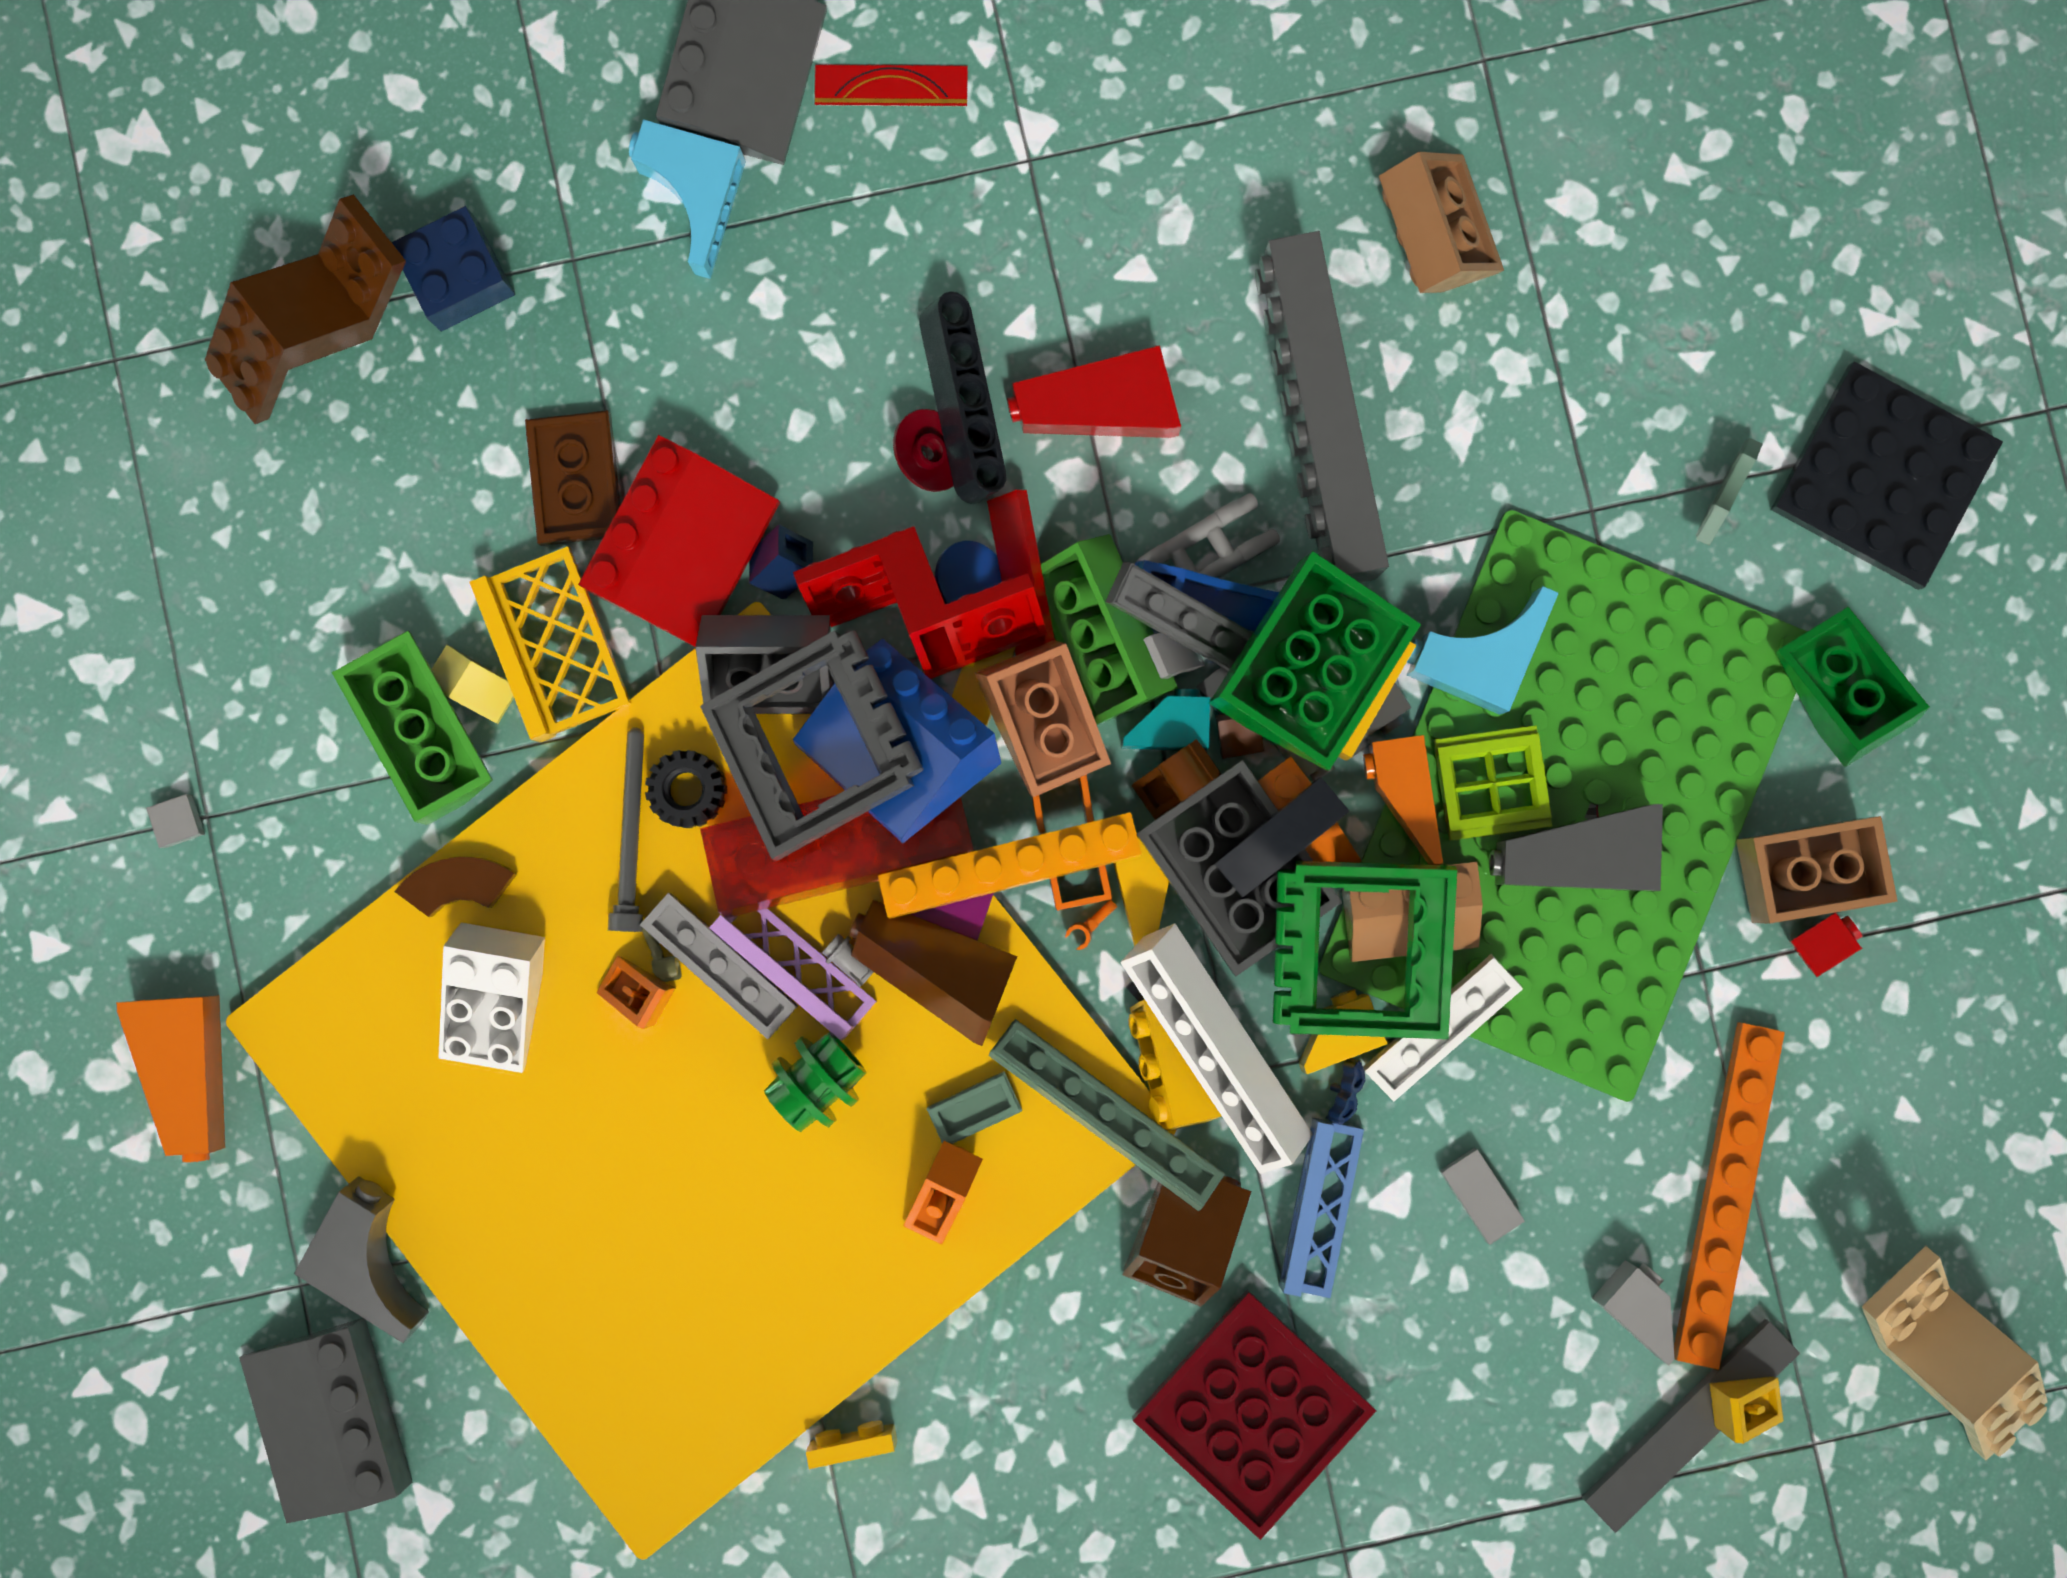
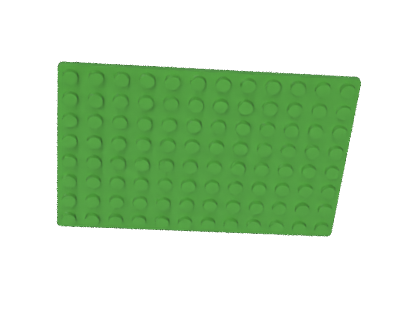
(1636, 703)

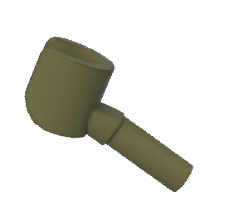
(663, 968)

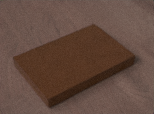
(572, 476)

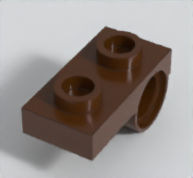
(1176, 779)

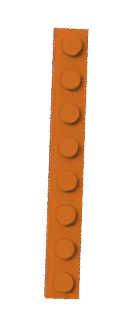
(1728, 1195)

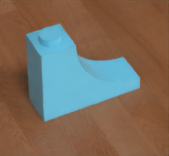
(700, 174)
(1485, 667)

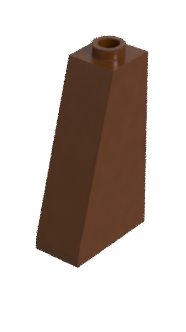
(935, 967)

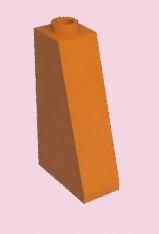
(180, 1070)

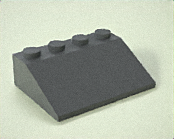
(742, 72)
(1199, 834)
(326, 1422)

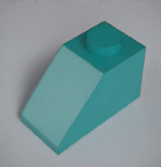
(1173, 723)

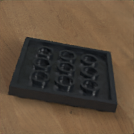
(1886, 475)

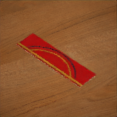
(891, 85)

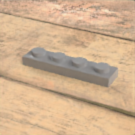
(718, 965)

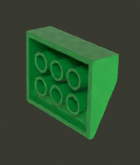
(1315, 662)

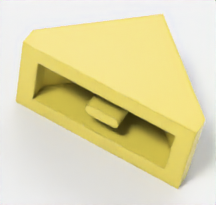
(472, 684)

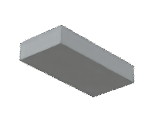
(1481, 1196)

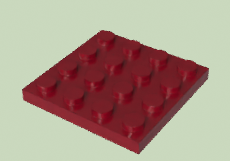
(1253, 1414)

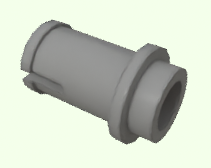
(840, 952)

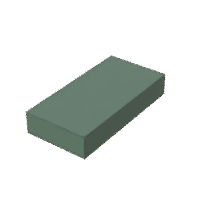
(974, 1108)

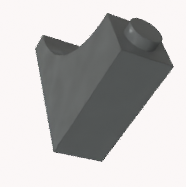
(353, 1264)

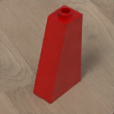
(1102, 398)

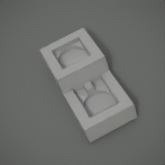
(1171, 657)

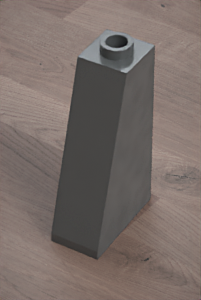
(1595, 853)

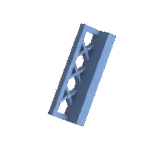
(1307, 1211)

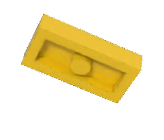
(833, 1447)

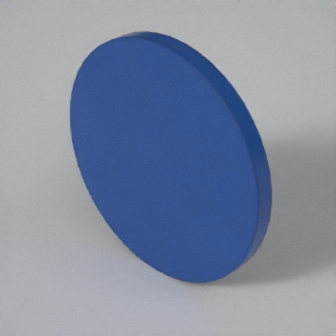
(966, 569)

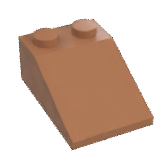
(1044, 717)

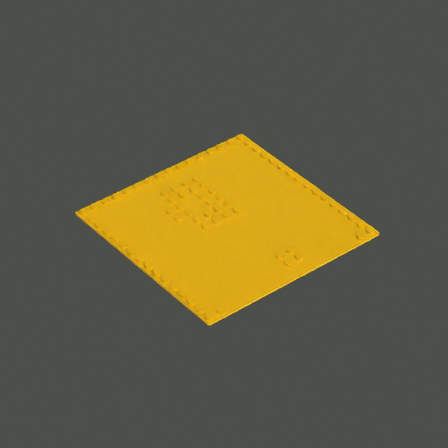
(631, 1211)

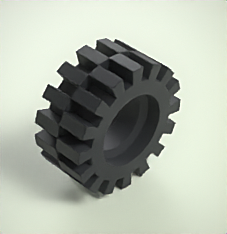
(660, 785)

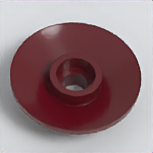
(919, 433)

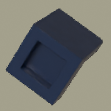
(777, 559)

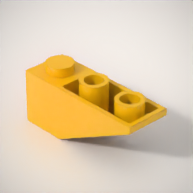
(1175, 1091)

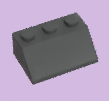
(743, 645)

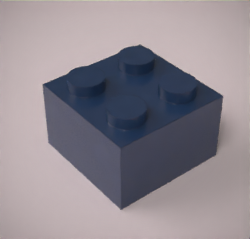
(453, 269)

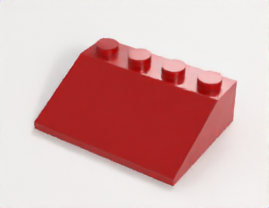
(678, 541)

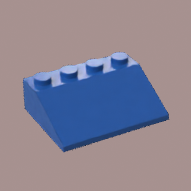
(945, 736)

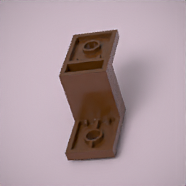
(304, 309)

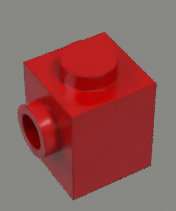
(1827, 943)

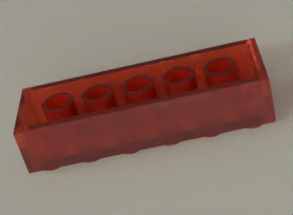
(845, 858)

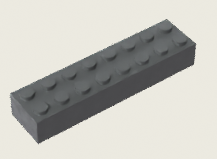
(1320, 406)

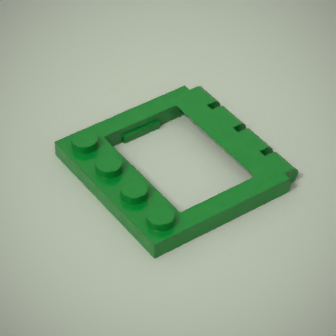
(1428, 949)

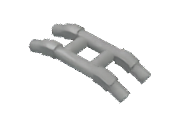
(1211, 528)

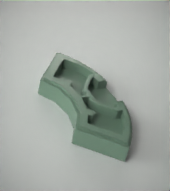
(1728, 491)

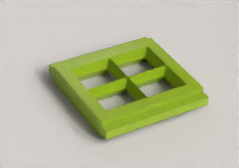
(1486, 746)

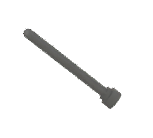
(626, 914)

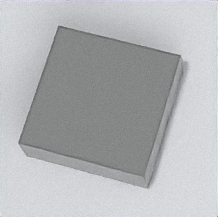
(175, 821)

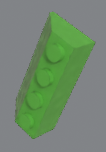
(1100, 638)
(413, 729)

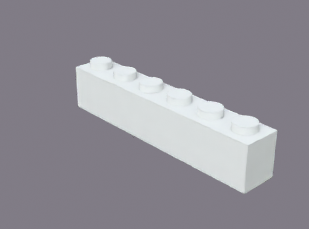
(1217, 1049)

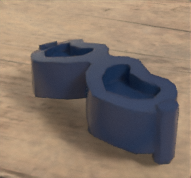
(1346, 1100)

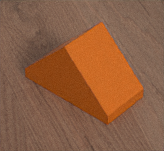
(635, 993)

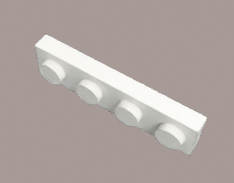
(1471, 1005)

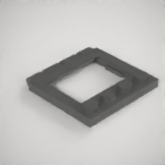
(758, 770)

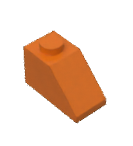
(943, 1192)

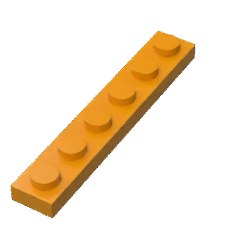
(1009, 865)

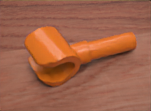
(1092, 923)

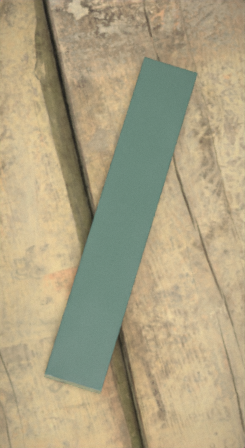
(1107, 1115)

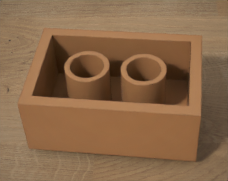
(1816, 870)

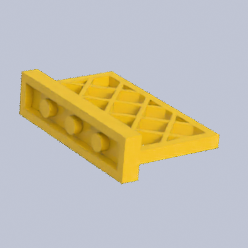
(517, 659)

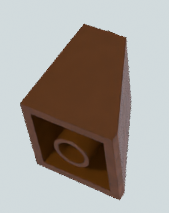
(1187, 1248)

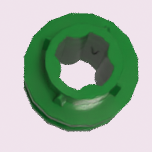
(815, 1082)

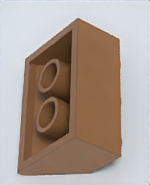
(1440, 221)
(1380, 920)

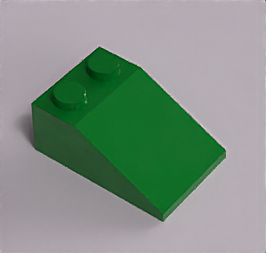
(1850, 687)

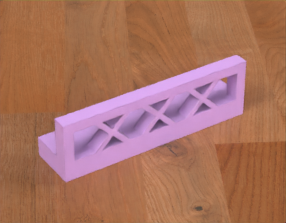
(786, 981)

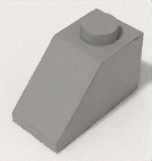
(1640, 1307)

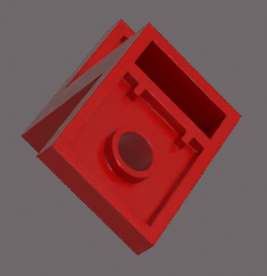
(899, 573)

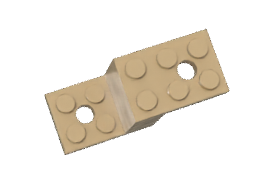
(1956, 1354)

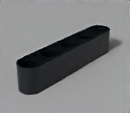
(965, 378)

